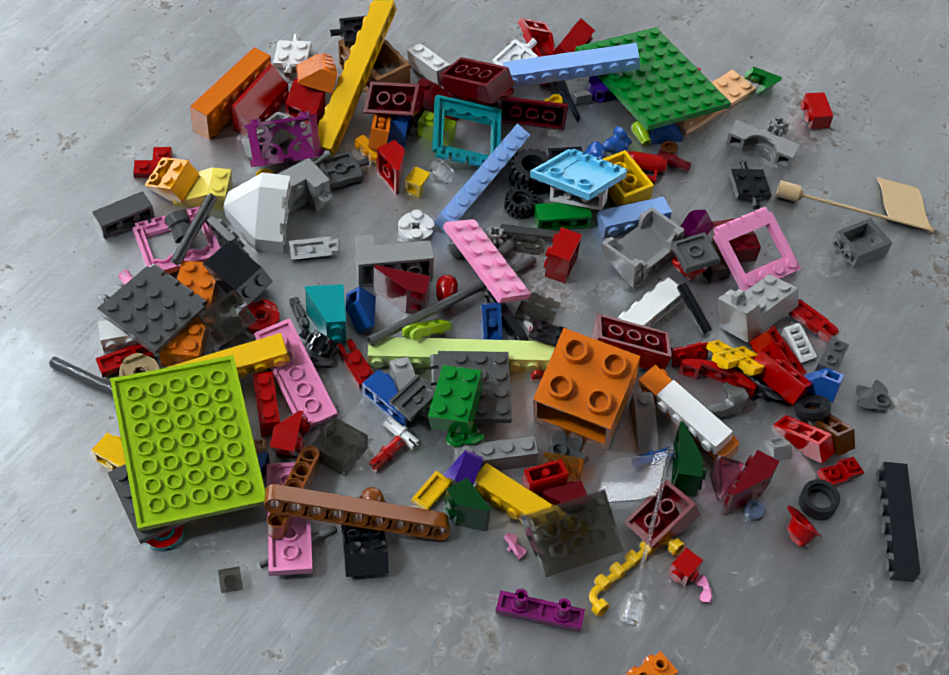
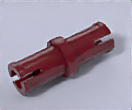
(675, 161)

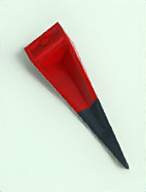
(544, 47)

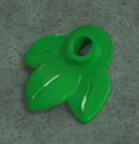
(459, 439)

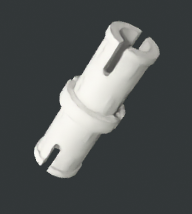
(403, 432)

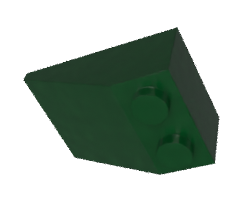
(687, 463)

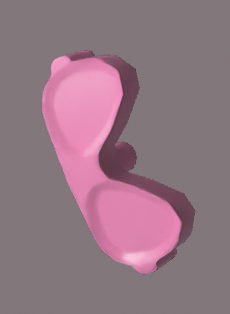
(518, 550)
(706, 595)

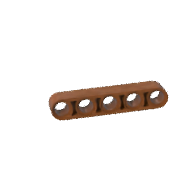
(304, 467)

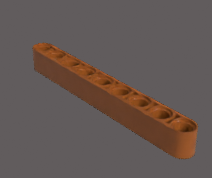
(356, 512)

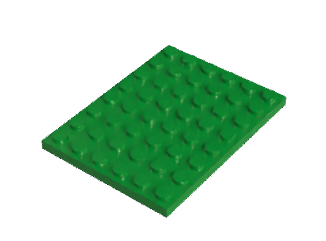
(665, 86)

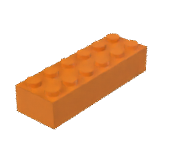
(214, 107)
(192, 340)

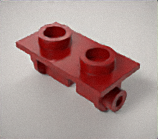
(692, 351)

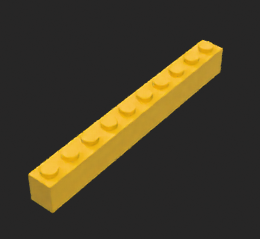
(355, 74)

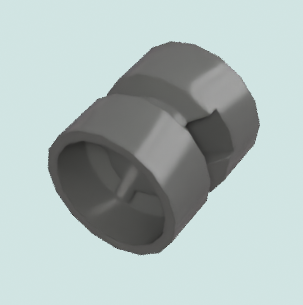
(179, 223)

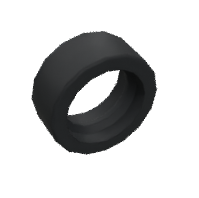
(824, 487)

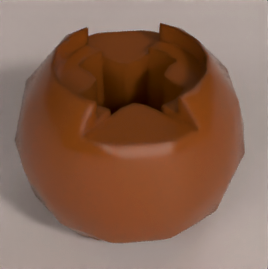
(372, 493)

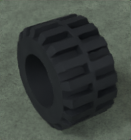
(521, 166)

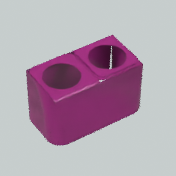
(696, 223)

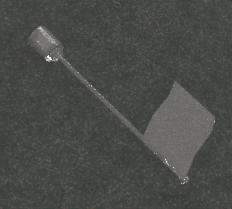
(629, 481)

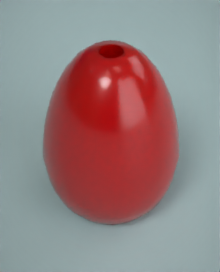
(446, 286)

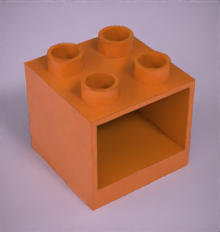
(585, 388)

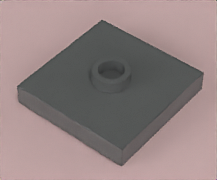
(695, 252)

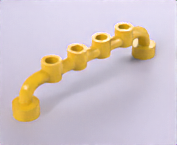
(618, 571)

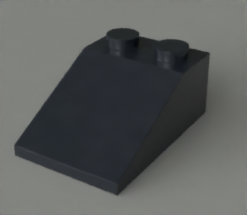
(237, 271)

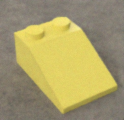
(212, 180)

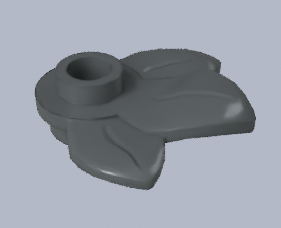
(874, 397)
(566, 445)

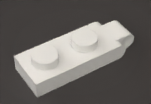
(313, 247)

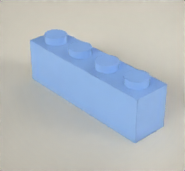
(626, 217)

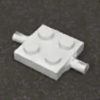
(515, 51)
(291, 53)

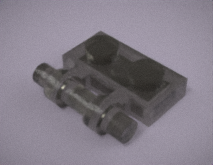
(530, 312)

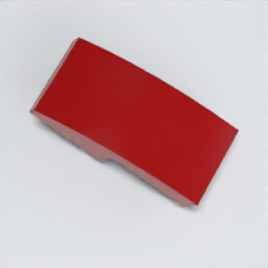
(841, 472)

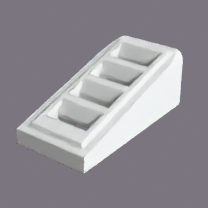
(796, 332)

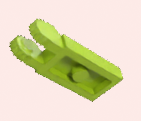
(426, 328)

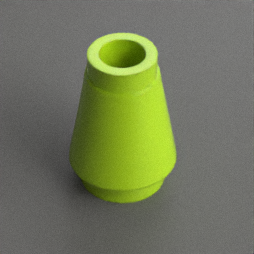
(641, 133)

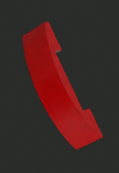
(709, 369)

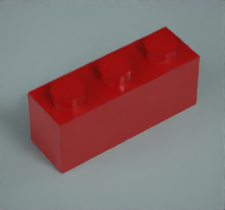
(578, 35)
(782, 376)
(266, 402)

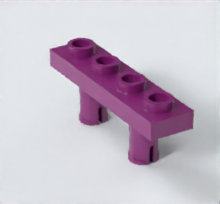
(540, 611)

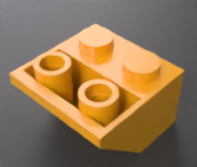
(172, 179)

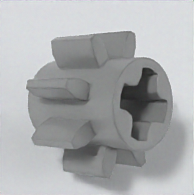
(778, 126)
(496, 235)

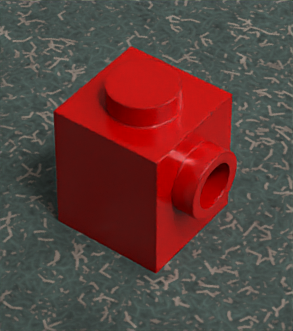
(685, 567)

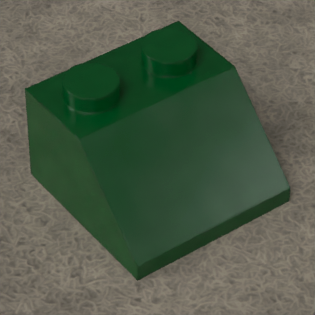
(466, 506)

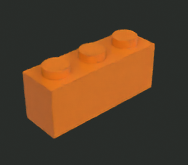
(379, 131)

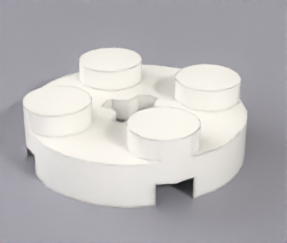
(412, 219)

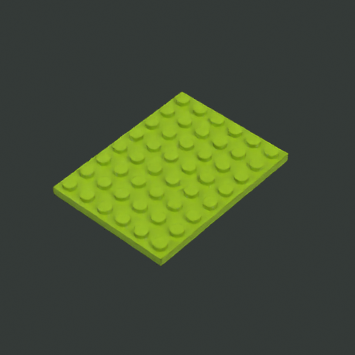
(187, 443)

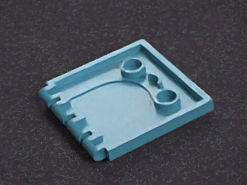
(579, 173)

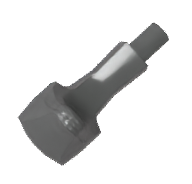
(735, 402)

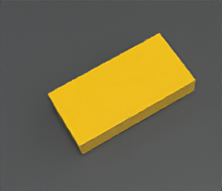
(431, 491)

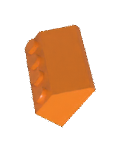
(318, 72)

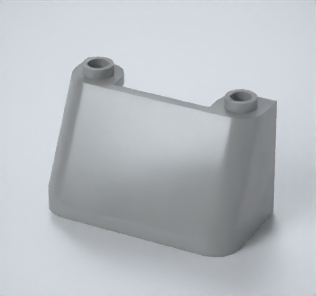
(643, 249)

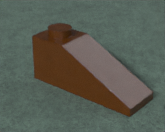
(842, 433)

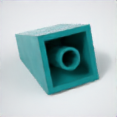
(327, 310)

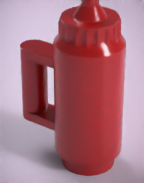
(649, 163)

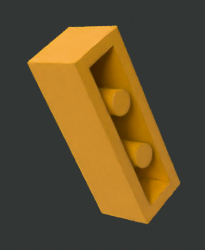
(361, 144)

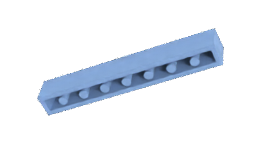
(574, 65)
(482, 177)

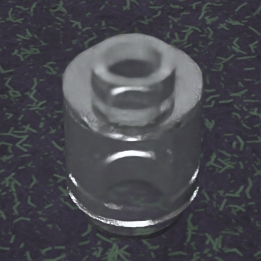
(442, 171)

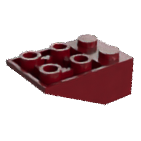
(751, 481)

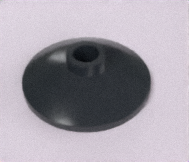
(765, 391)

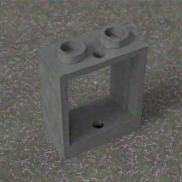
(871, 231)

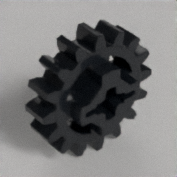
(318, 343)

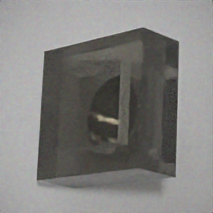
(230, 579)

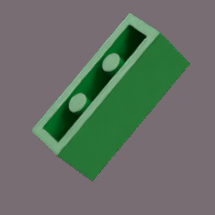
(558, 215)

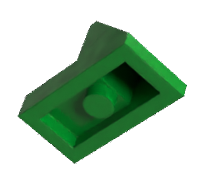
(763, 78)

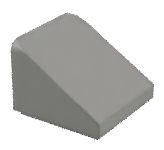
(581, 97)
(779, 448)

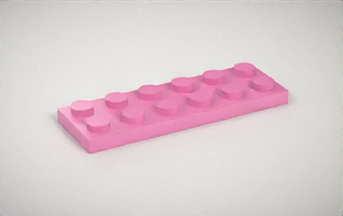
(486, 261)
(299, 378)
(293, 551)

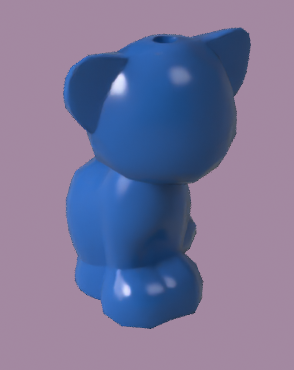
(613, 145)

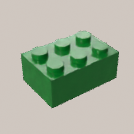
(456, 399)

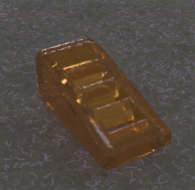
(573, 464)

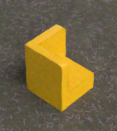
(414, 181)

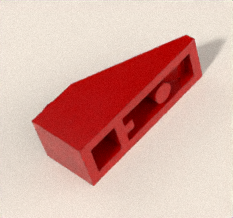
(772, 339)
(806, 438)

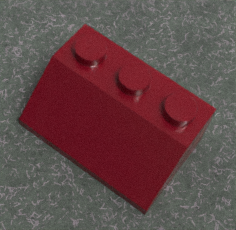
(394, 99)

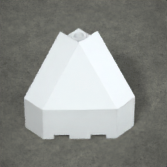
(260, 211)

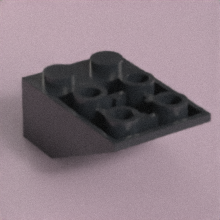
(364, 551)

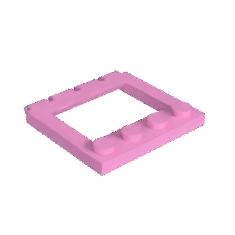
(746, 224)
(158, 226)

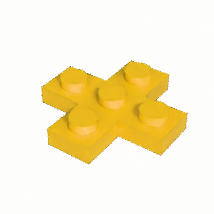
(729, 357)

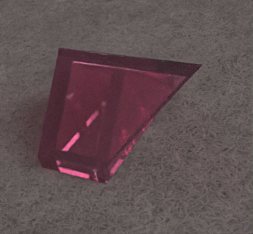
(724, 475)

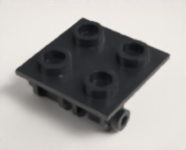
(546, 332)

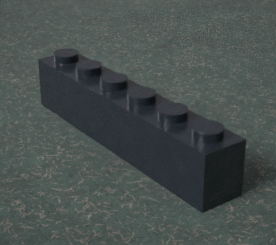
(898, 522)

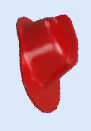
(800, 528)

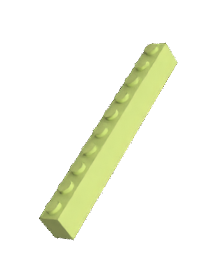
(522, 354)

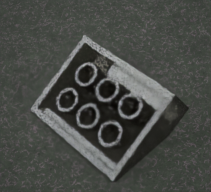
(572, 533)

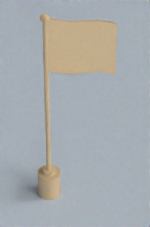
(901, 201)

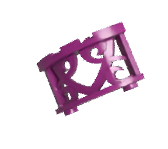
(266, 158)

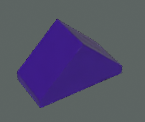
(464, 467)

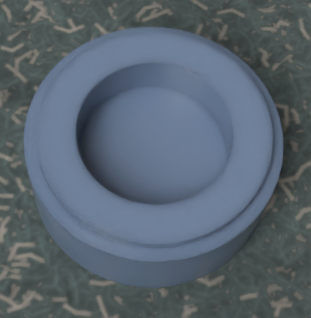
(754, 510)

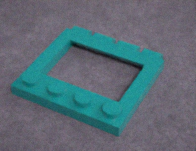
(467, 111)

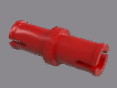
(386, 453)

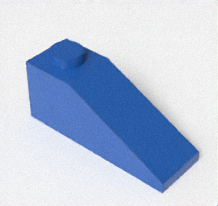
(380, 389)

